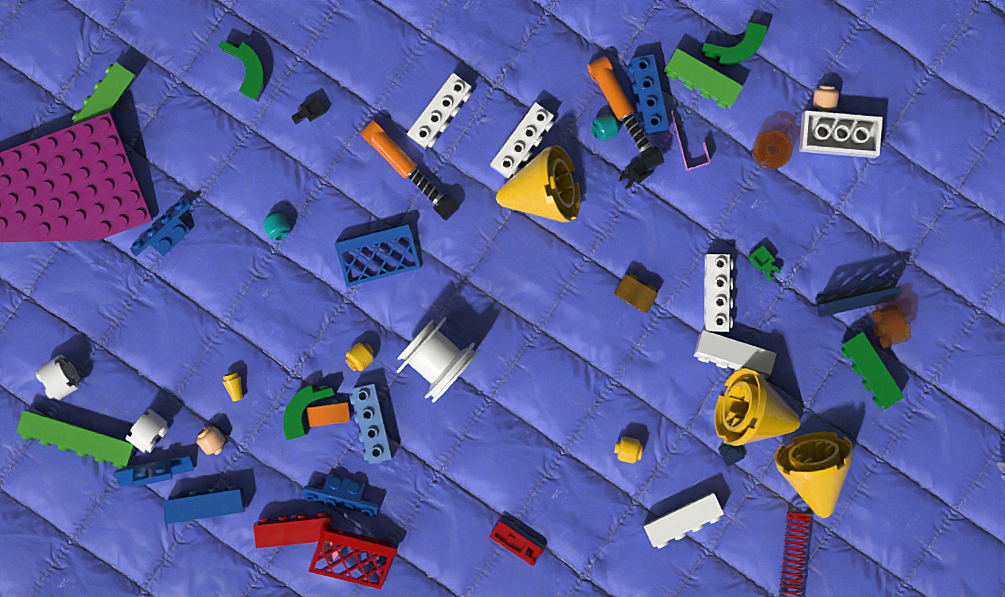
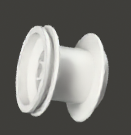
(436, 358)

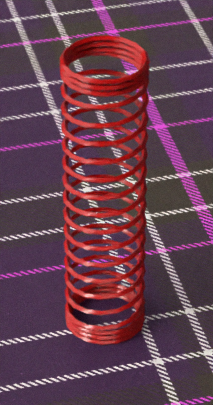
(805, 518)

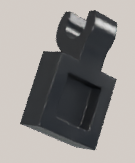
(311, 110)

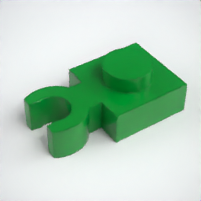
(762, 260)

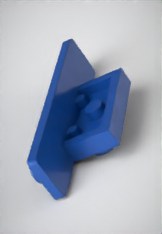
(166, 232)
(154, 471)
(342, 493)

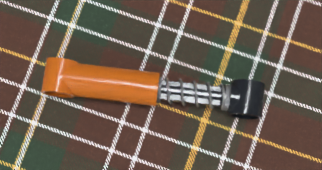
(602, 73)
(407, 168)

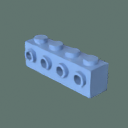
(372, 424)

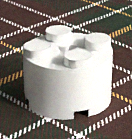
(58, 377)
(147, 431)

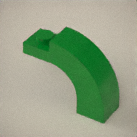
(735, 55)
(255, 74)
(294, 413)

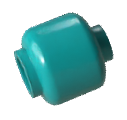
(605, 127)
(276, 226)

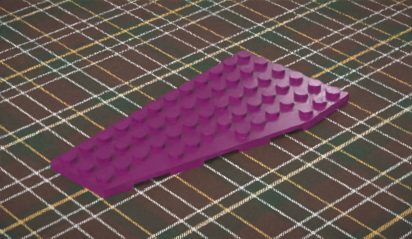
(70, 186)

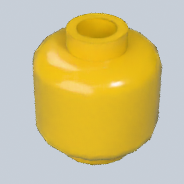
(359, 356)
(628, 449)

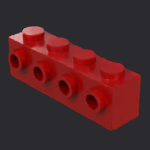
(290, 530)

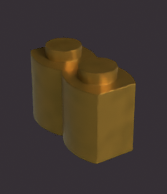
(636, 293)

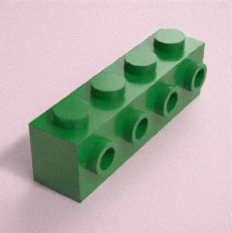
(872, 371)

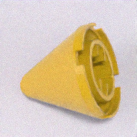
(544, 187)
(752, 410)
(816, 468)

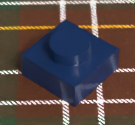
(731, 454)

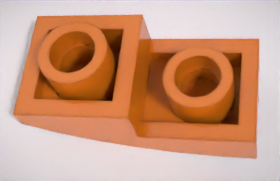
(328, 414)

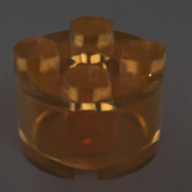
(782, 146)
(891, 325)

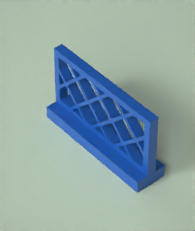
(370, 239)

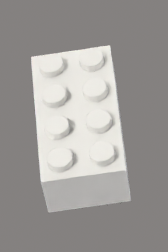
(840, 134)

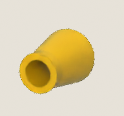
(233, 385)

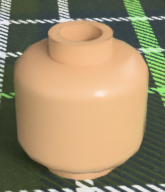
(825, 98)
(211, 440)

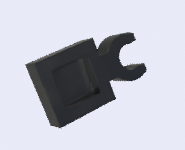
(636, 173)

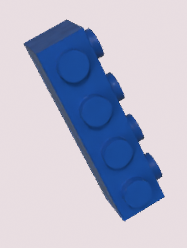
(649, 94)
(204, 505)

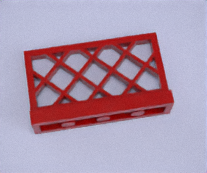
(360, 543)

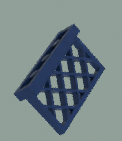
(856, 299)

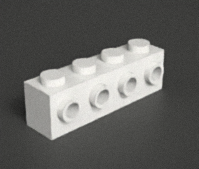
(439, 111)
(522, 140)
(716, 293)
(733, 354)
(683, 519)

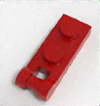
(515, 543)

